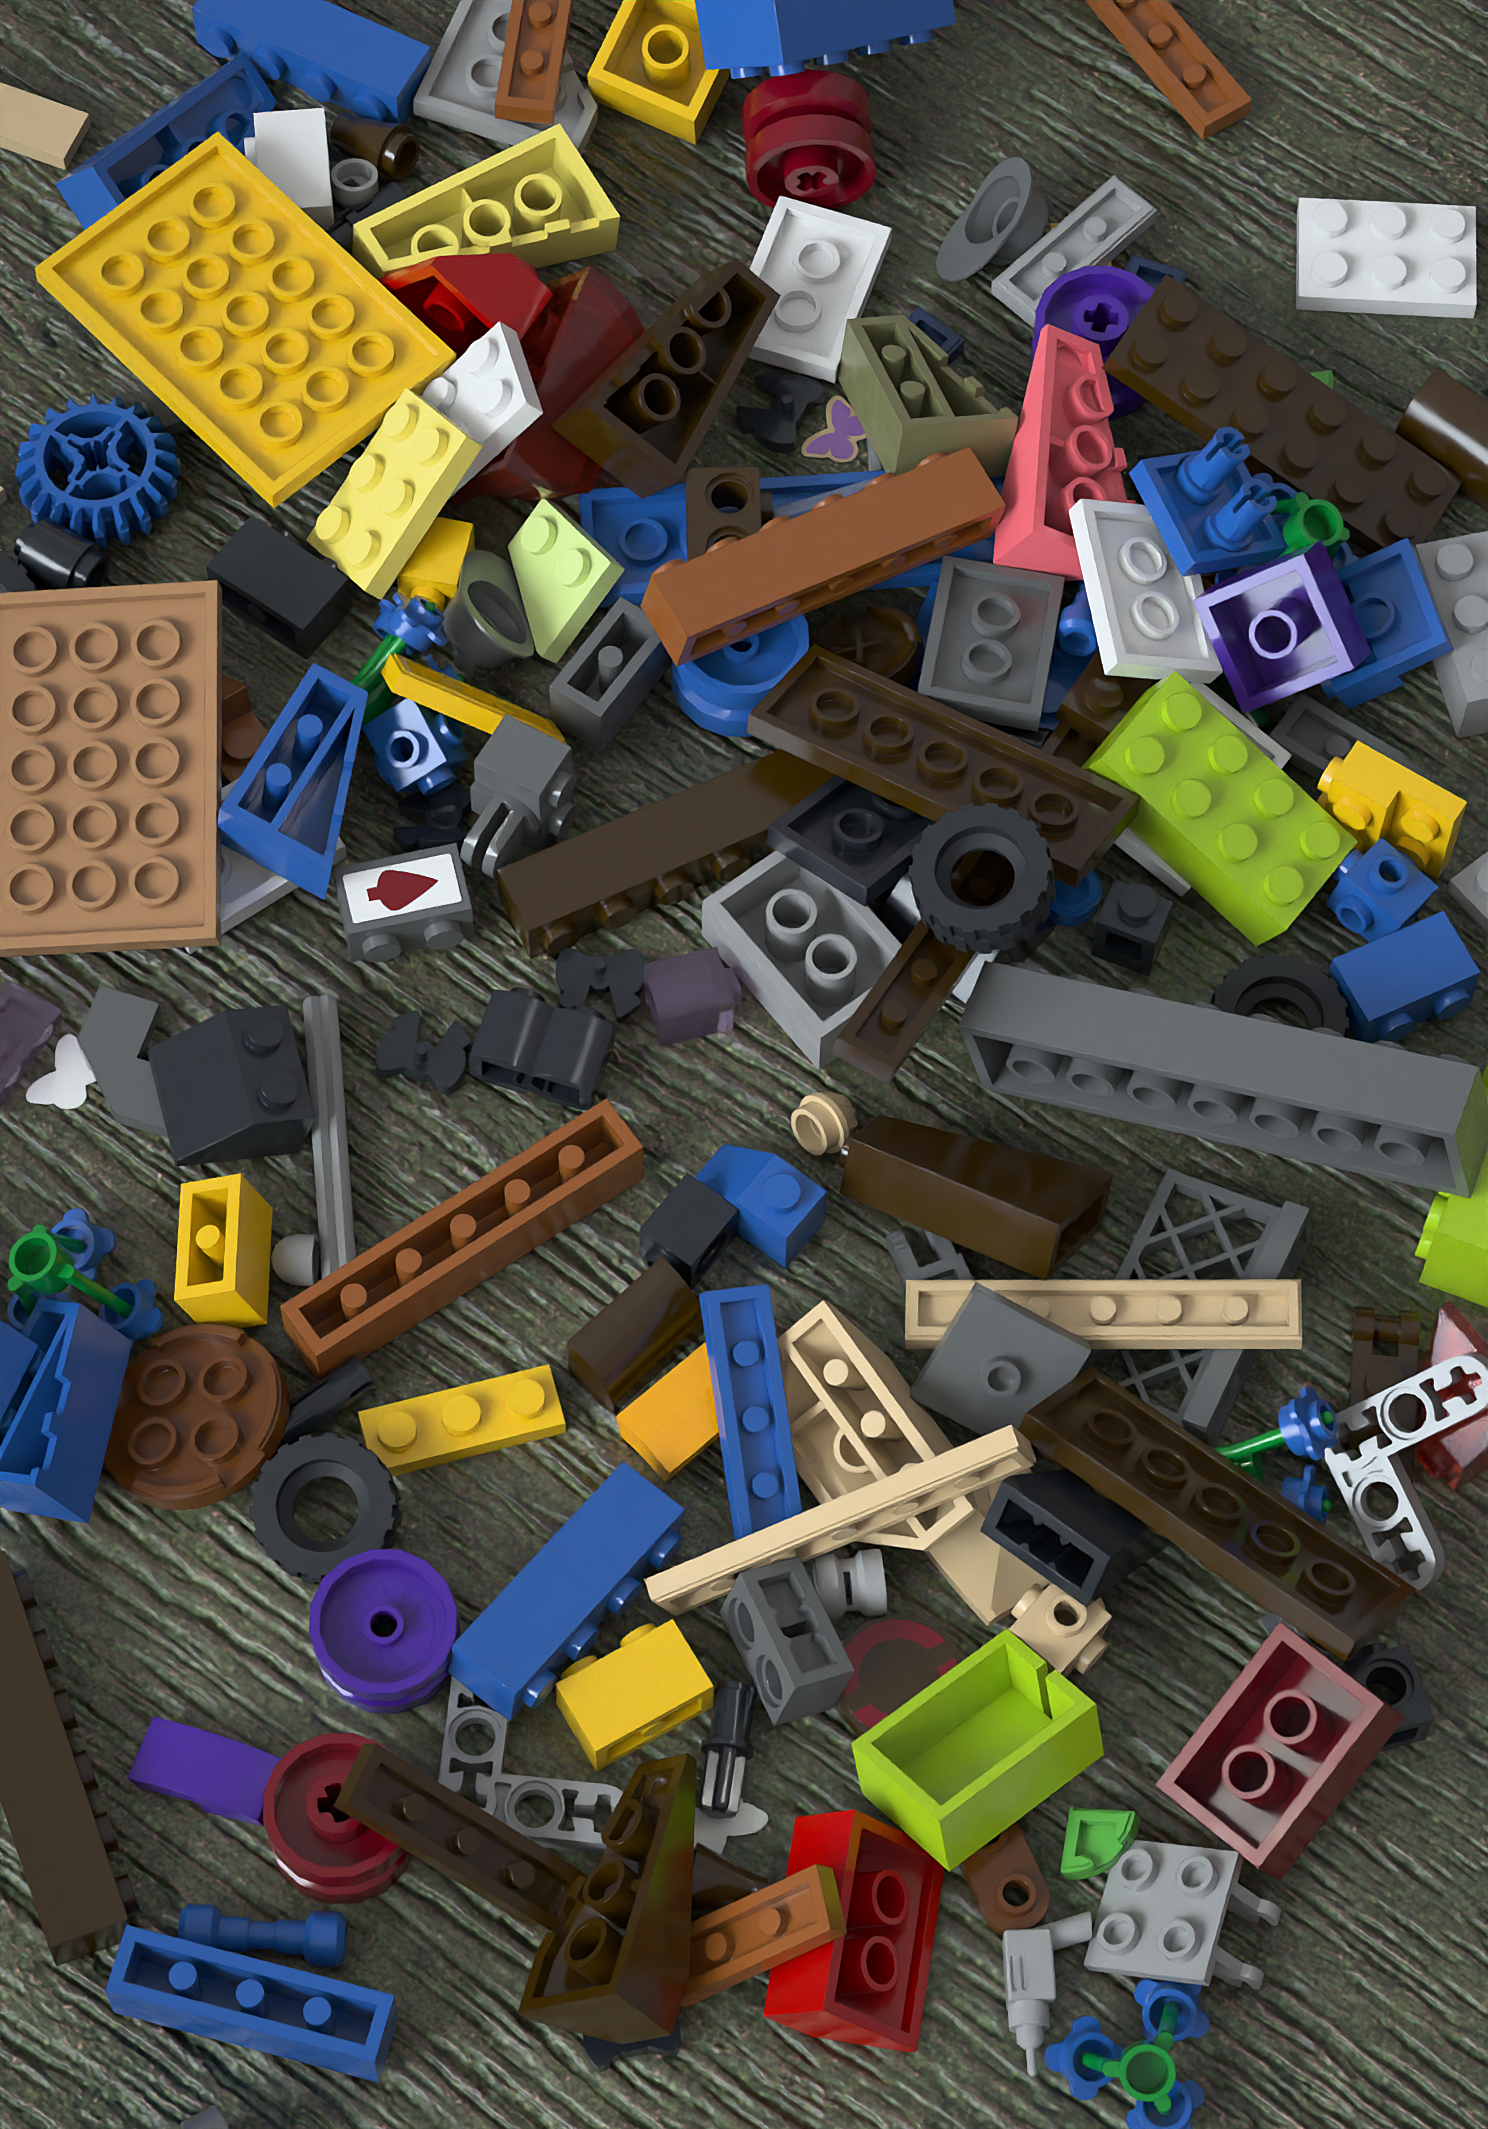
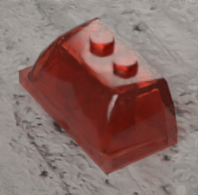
(566, 351)

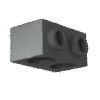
(786, 1640)

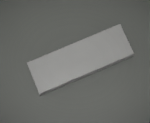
(1086, 237)

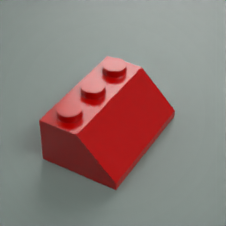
(876, 1976)

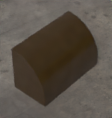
(1453, 430)
(636, 1336)

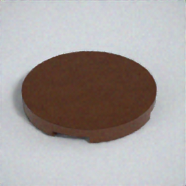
(196, 1417)

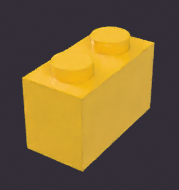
(223, 1252)
(633, 1693)

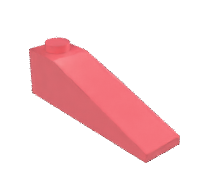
(1058, 457)

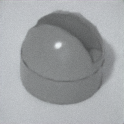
(362, 179)
(297, 1259)

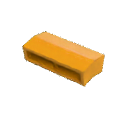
(673, 1417)

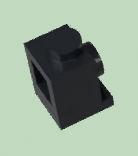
(1137, 915)

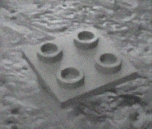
(1168, 1912)

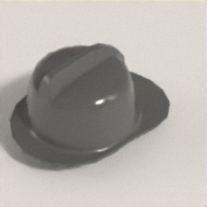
(997, 224)
(487, 615)

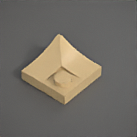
(981, 1569)

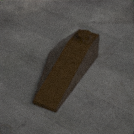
(627, 1940)

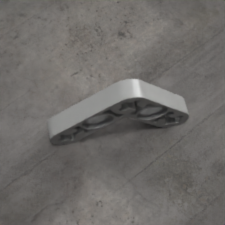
(1382, 1463)
(505, 1791)

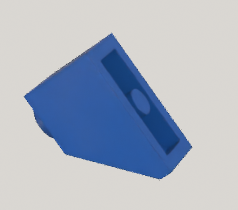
(775, 1201)

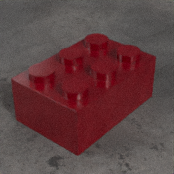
(1279, 1751)

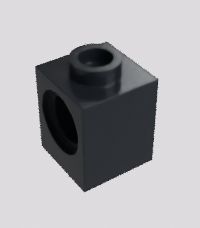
(689, 1230)
(1397, 1670)

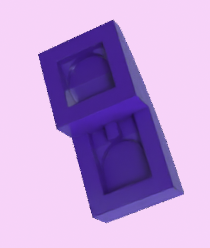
(203, 1768)

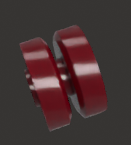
(808, 139)
(314, 1853)

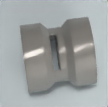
(864, 1580)

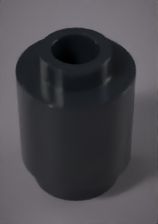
(60, 556)

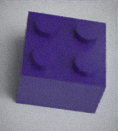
(1282, 626)

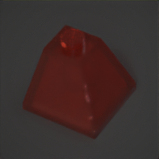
(1462, 1449)

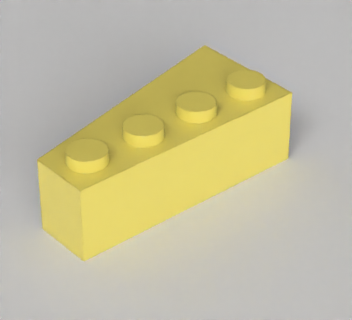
(520, 202)

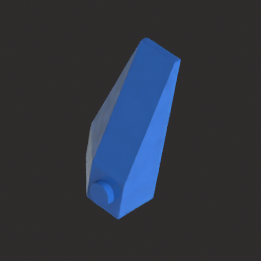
(215, 104)

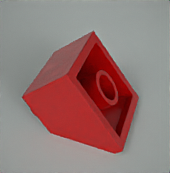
(469, 295)

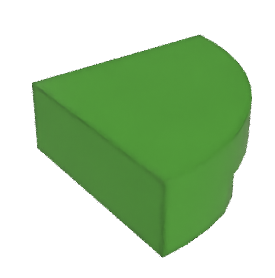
(1096, 1840)

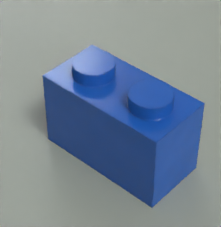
(1405, 979)

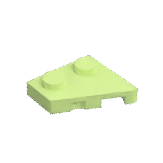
(559, 576)

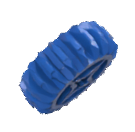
(93, 449)

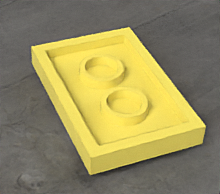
(393, 493)

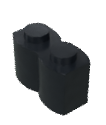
(542, 1048)

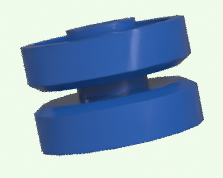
(732, 681)

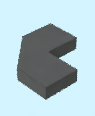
(113, 1049)

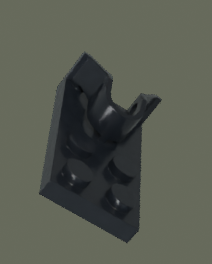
(849, 838)

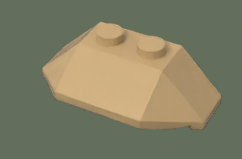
(858, 1422)

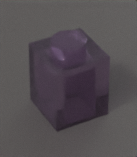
(690, 996)

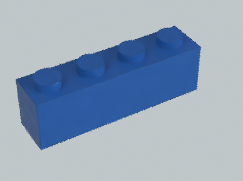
(319, 50)
(567, 1592)
(252, 2003)

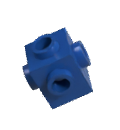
(416, 747)
(1379, 891)

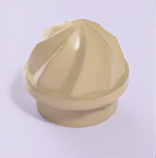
(823, 1122)

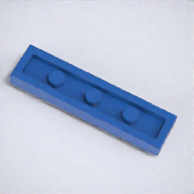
(750, 1407)

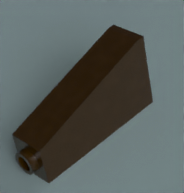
(976, 1192)

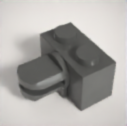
(519, 795)

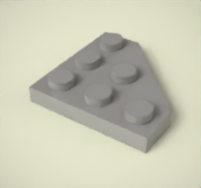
(465, 78)

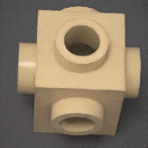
(1061, 1628)

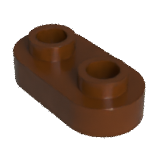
(1005, 1866)

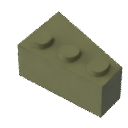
(915, 401)

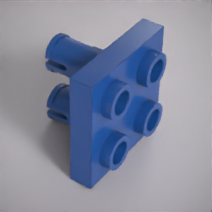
(1210, 506)

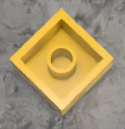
(656, 68)

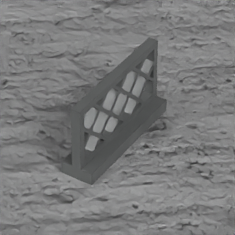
(1273, 1256)

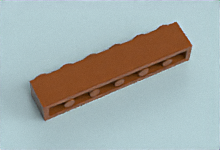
(821, 554)
(464, 1240)

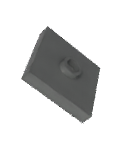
(997, 1363)

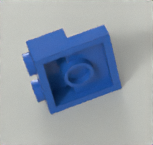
(1396, 619)

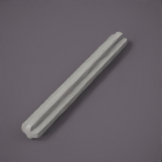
(329, 1133)

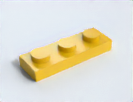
(464, 1421)

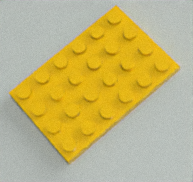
(245, 318)

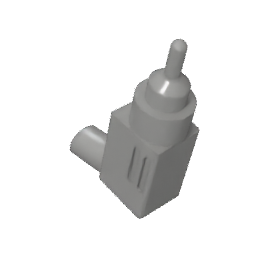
(1031, 1977)

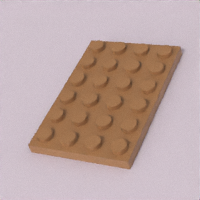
(110, 768)

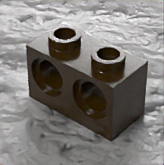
(718, 488)

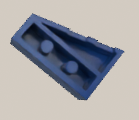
(297, 783)
(61, 1413)

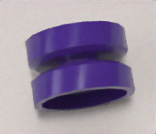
(1099, 307)
(345, 1622)

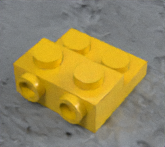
(1386, 800)

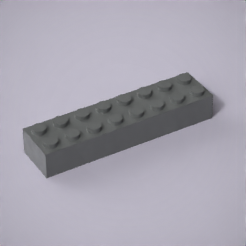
(1229, 1077)

